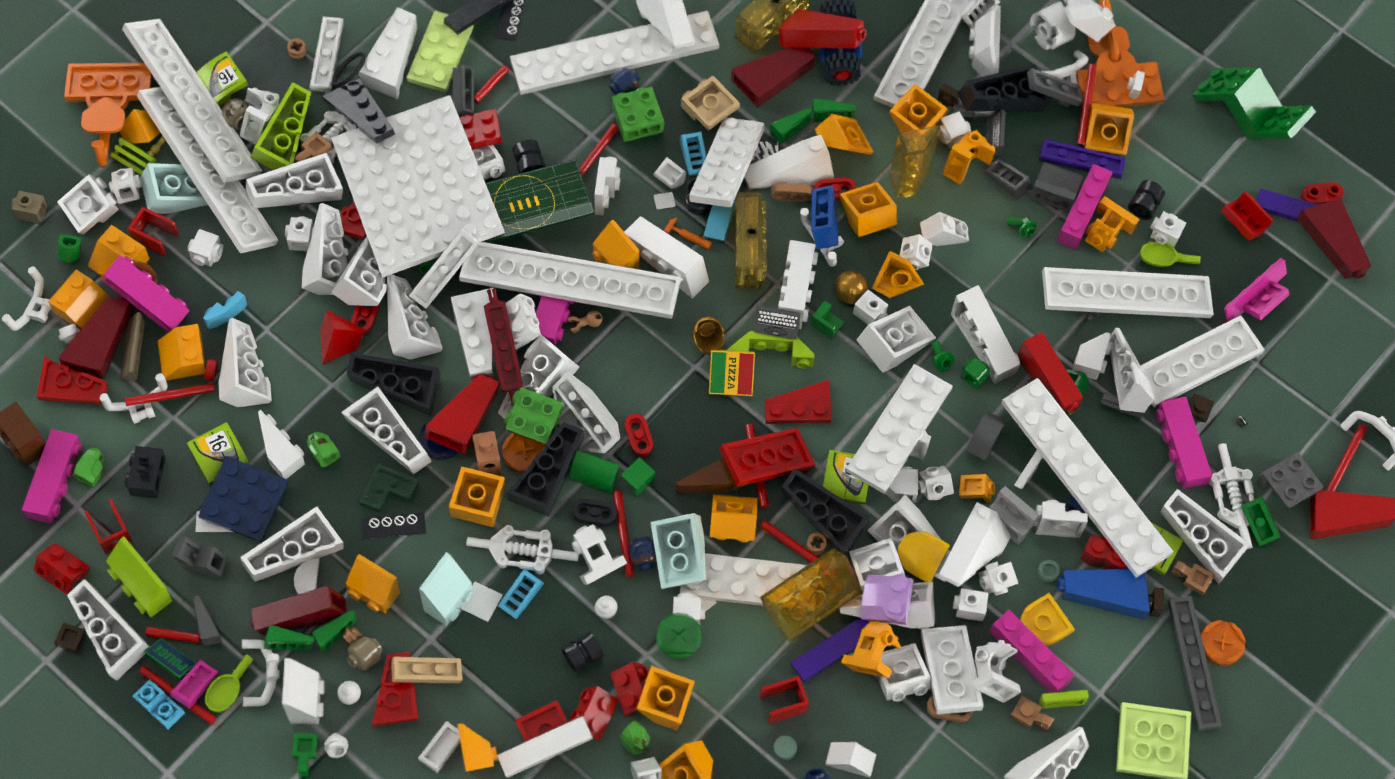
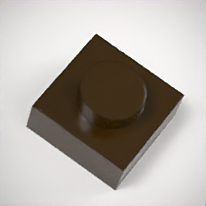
(948, 96)
(1200, 407)
(1156, 601)
(70, 637)

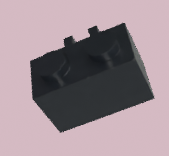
(145, 471)

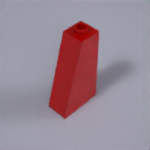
(820, 30)
(1043, 363)
(463, 415)
(1348, 513)

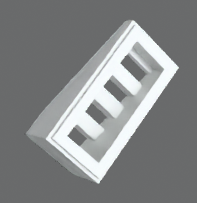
(973, 4)

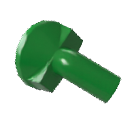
(1026, 226)
(941, 360)

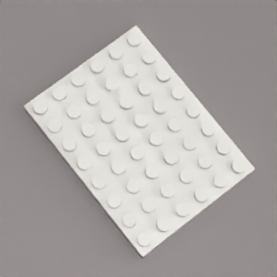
(417, 186)

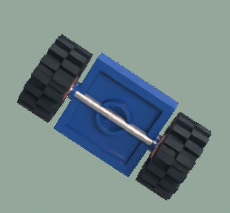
(840, 64)

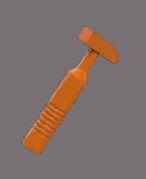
(687, 235)

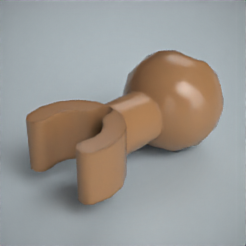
(590, 320)

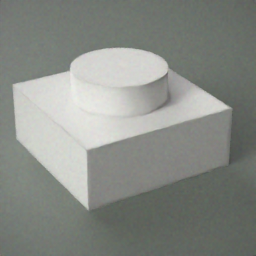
(1135, 84)

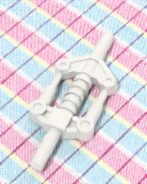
(340, 123)
(1231, 476)
(498, 545)

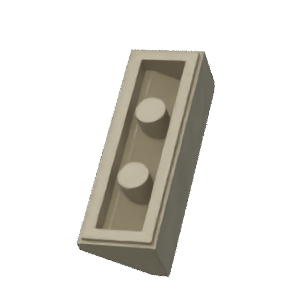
(132, 348)

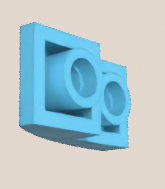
(719, 222)
(221, 314)
(158, 704)

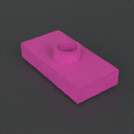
(194, 684)

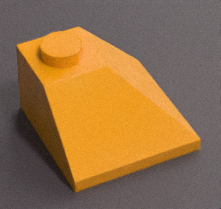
(843, 134)
(475, 750)
(688, 762)

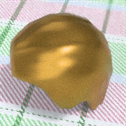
(850, 286)
(708, 334)

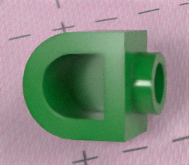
(67, 252)
(975, 372)

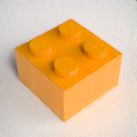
(477, 496)

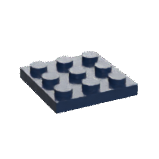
(243, 499)

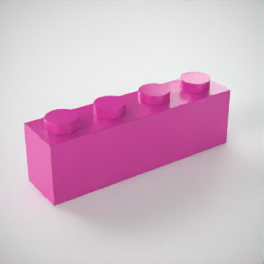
(1084, 207)
(145, 294)
(551, 316)
(1183, 443)
(52, 476)
(1032, 653)

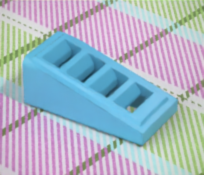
(690, 138)
(514, 589)

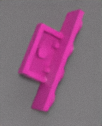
(1261, 295)

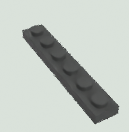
(1194, 663)

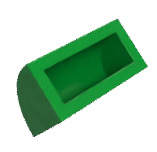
(594, 472)

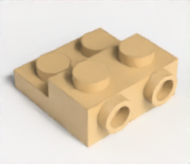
(709, 103)

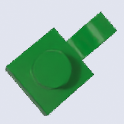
(303, 749)

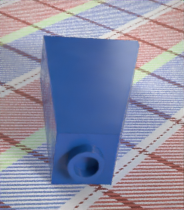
(1107, 589)

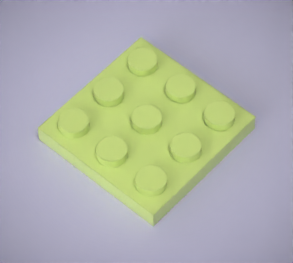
(1153, 741)

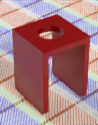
(147, 216)
(106, 542)
(784, 686)

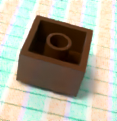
(20, 434)

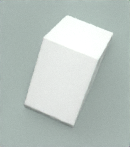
(851, 758)

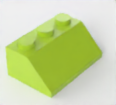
(137, 579)

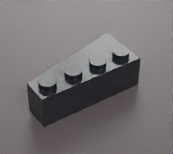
(1003, 91)
(398, 380)
(545, 477)
(825, 511)

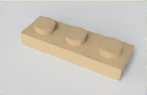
(426, 670)

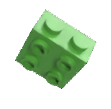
(637, 114)
(533, 415)

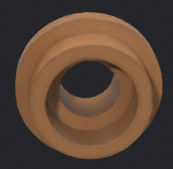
(351, 634)

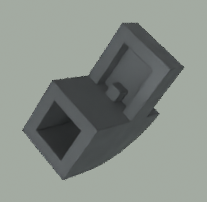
(986, 435)
(199, 559)

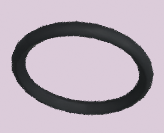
(353, 74)

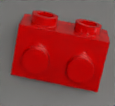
(1247, 216)
(60, 567)
(629, 685)
(597, 709)

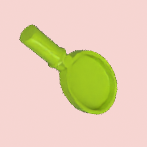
(1164, 255)
(226, 688)

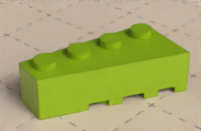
(281, 136)

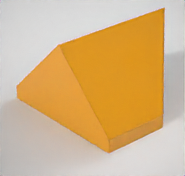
(139, 127)
(896, 276)

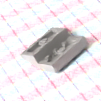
(1014, 514)

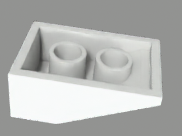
(895, 338)
(302, 693)

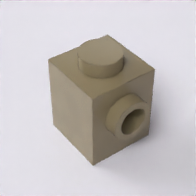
(29, 207)

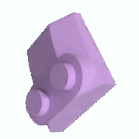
(886, 599)

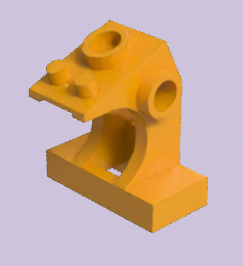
(970, 146)
(1115, 218)
(870, 660)

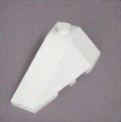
(1089, 17)
(799, 163)
(325, 253)
(361, 280)
(407, 324)
(541, 370)
(241, 371)
(1130, 380)
(900, 521)
(978, 543)
(921, 608)
(1054, 759)

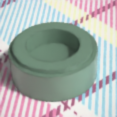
(1048, 571)
(785, 748)

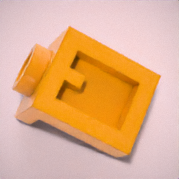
(976, 487)

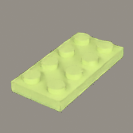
(438, 55)

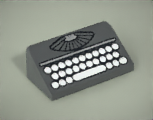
(995, 131)
(777, 322)

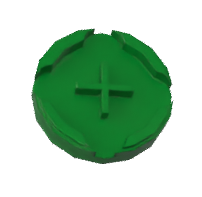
(678, 635)

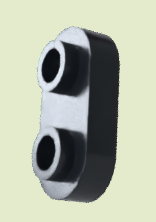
(595, 511)

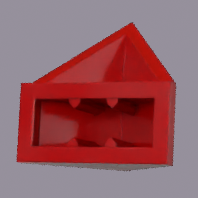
(338, 337)

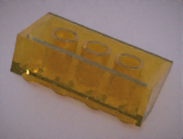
(913, 159)
(811, 594)

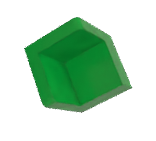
(825, 321)
(639, 476)

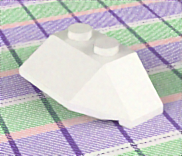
(986, 43)
(586, 412)

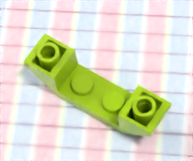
(801, 355)

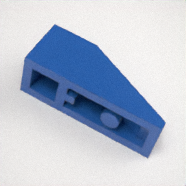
(824, 218)

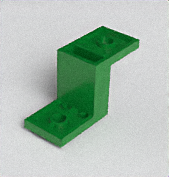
(1253, 103)

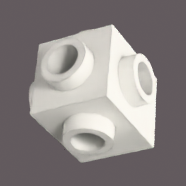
(125, 185)
(1167, 229)
(299, 233)
(916, 250)
(935, 483)
(997, 578)

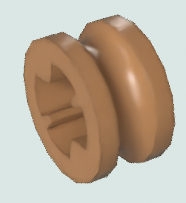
(296, 42)
(816, 536)

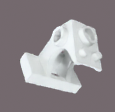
(260, 110)
(587, 537)
(990, 673)

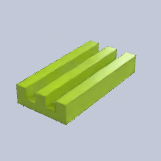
(119, 149)
(1063, 699)

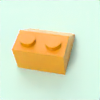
(917, 110)
(1109, 128)
(869, 209)
(112, 245)
(615, 248)
(77, 299)
(182, 353)
(733, 518)
(372, 585)
(665, 698)

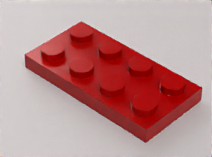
(766, 456)

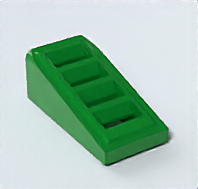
(824, 108)
(788, 126)
(333, 630)
(284, 639)

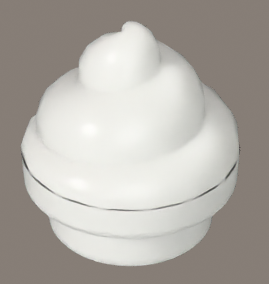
(68, 333)
(606, 607)
(349, 692)
(336, 745)

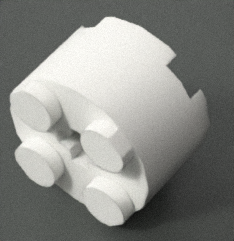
(1052, 26)

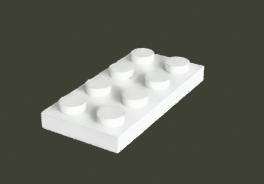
(951, 669)

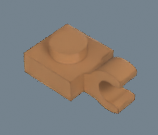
(313, 147)
(1195, 577)
(1028, 712)

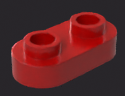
(838, 185)
(1323, 192)
(365, 315)
(638, 436)

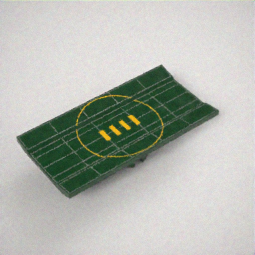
(539, 199)

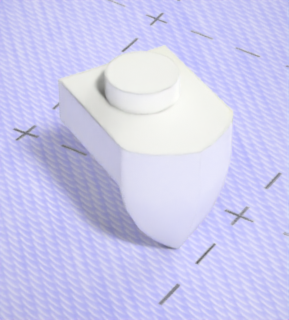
(670, 174)

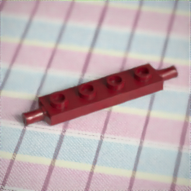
(503, 345)

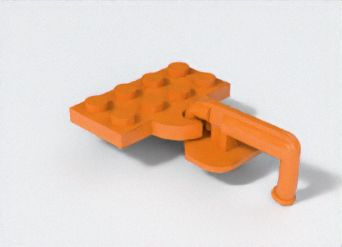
(1115, 68)
(107, 93)

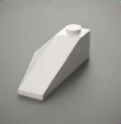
(669, 19)

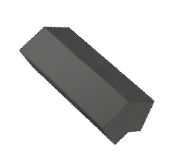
(463, 90)

